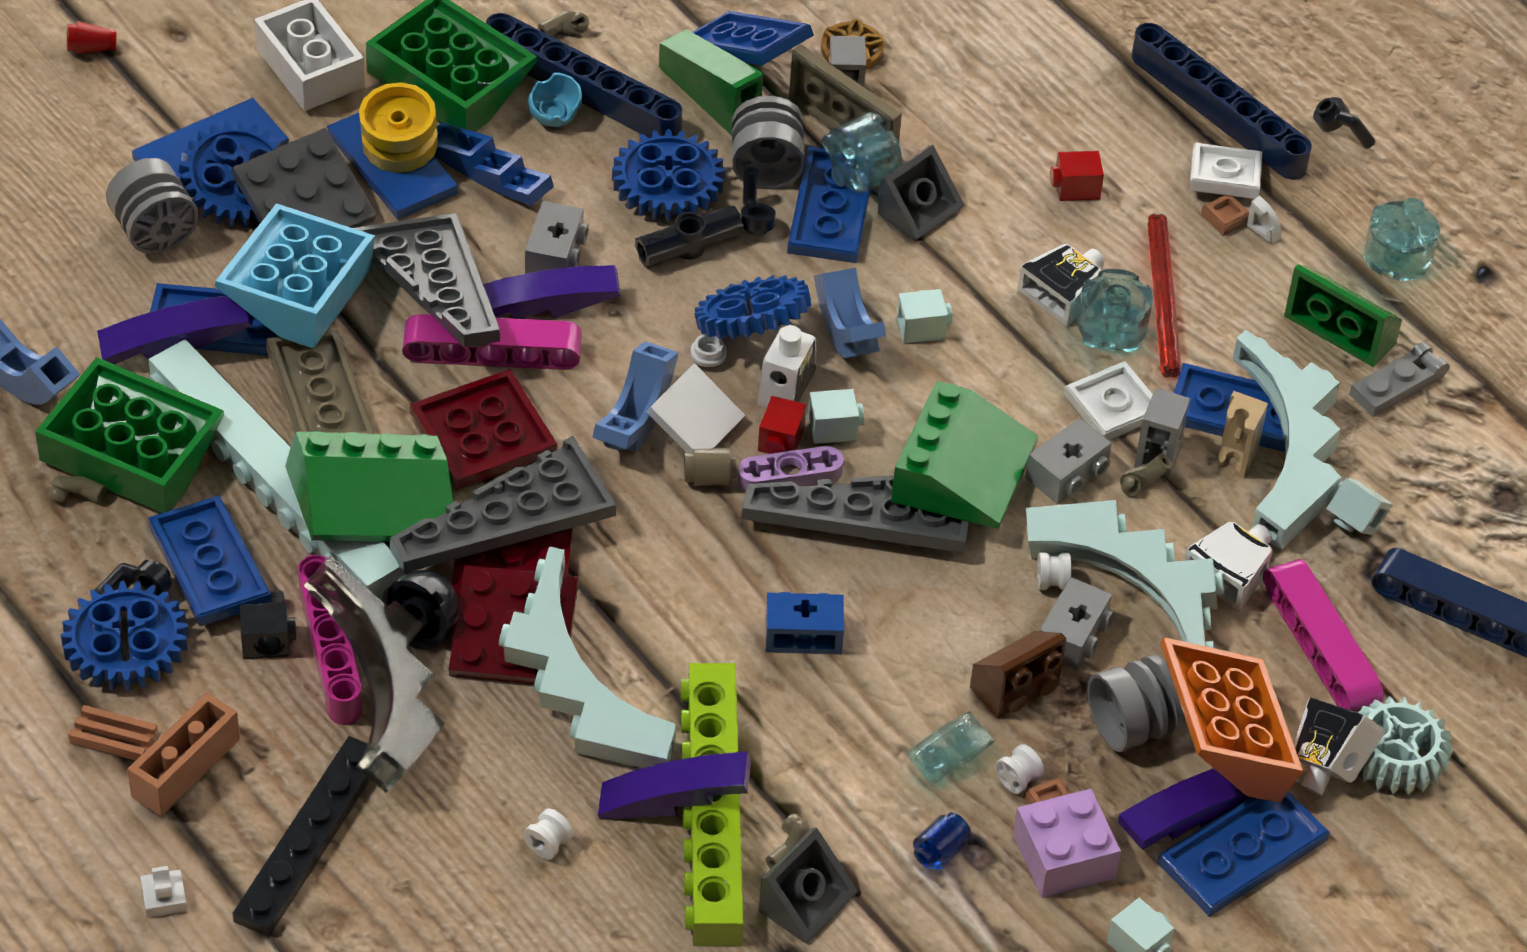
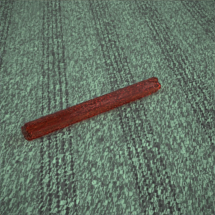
(1164, 296)

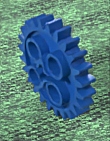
(668, 174)
(222, 198)
(752, 307)
(95, 636)

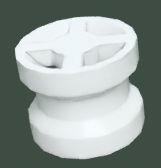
(1053, 570)
(1019, 769)
(548, 834)

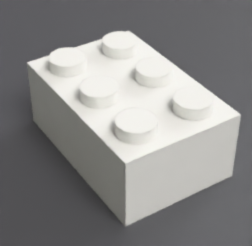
(309, 53)

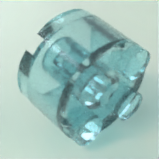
(862, 152)
(1401, 239)
(1114, 310)

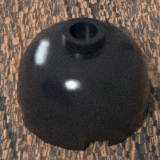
(428, 600)

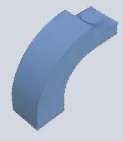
(845, 314)
(30, 375)
(646, 381)

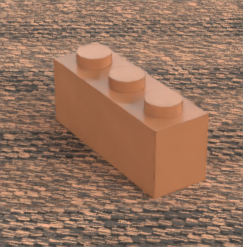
(183, 754)

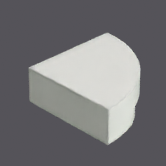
(1264, 220)

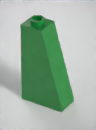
(709, 75)

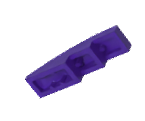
(553, 290)
(153, 332)
(675, 783)
(1180, 808)

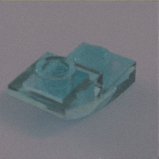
(949, 746)

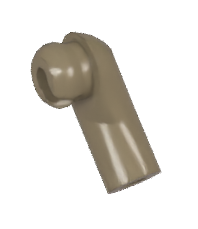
(565, 22)
(1141, 477)
(79, 485)
(796, 830)

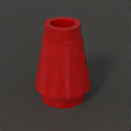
(90, 38)

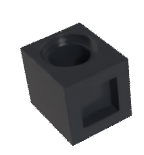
(266, 630)

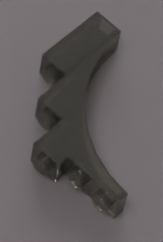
(394, 676)

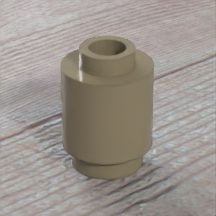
(710, 467)

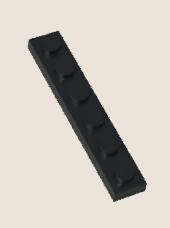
(304, 841)

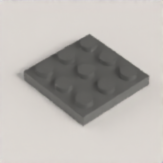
(307, 178)

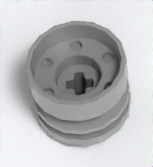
(769, 138)
(152, 205)
(1135, 703)

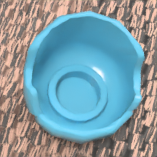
(555, 100)

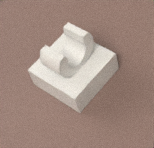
(163, 892)

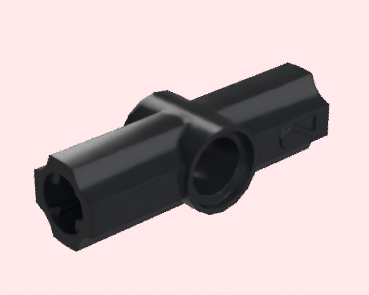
(689, 235)

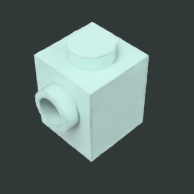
(923, 316)
(834, 416)
(1358, 506)
(1140, 930)

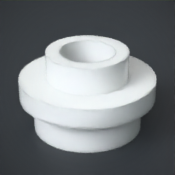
(708, 351)

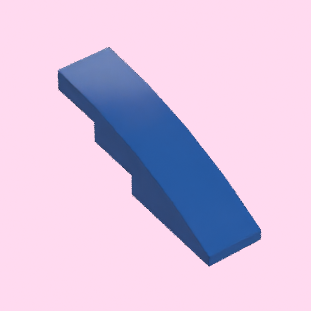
(496, 169)

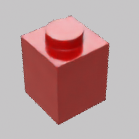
(1077, 175)
(781, 426)

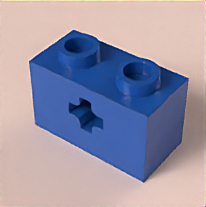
(804, 623)

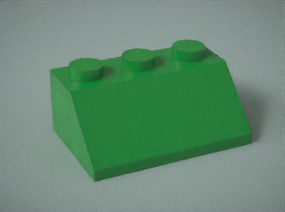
(1341, 316)

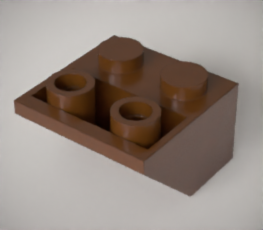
(1019, 672)

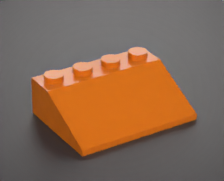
(1234, 718)

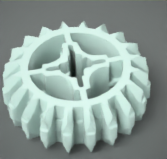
(1396, 756)

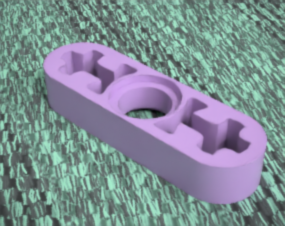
(800, 458)

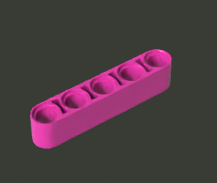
(521, 344)
(1322, 635)
(331, 652)

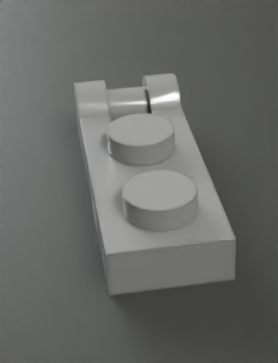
(1399, 379)

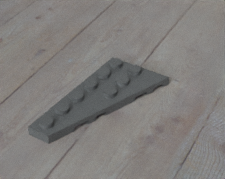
(438, 270)
(517, 506)
(855, 510)

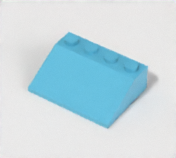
(297, 273)

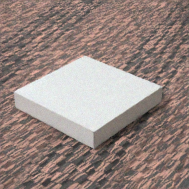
(1225, 170)
(1110, 400)
(695, 411)

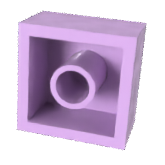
(1066, 843)

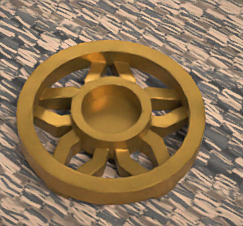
(873, 39)

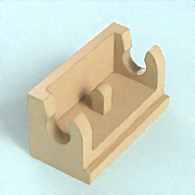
(1242, 431)

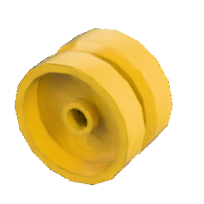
(398, 127)

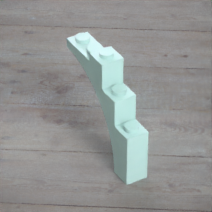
(1309, 438)
(1100, 537)
(601, 720)

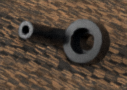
(1333, 113)
(755, 216)
(147, 573)

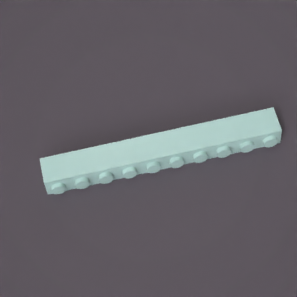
(260, 461)

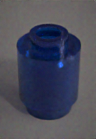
(941, 841)

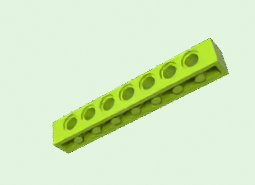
(712, 730)

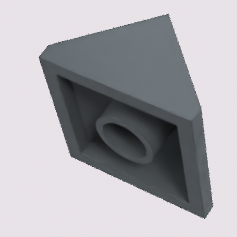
(918, 194)
(805, 887)

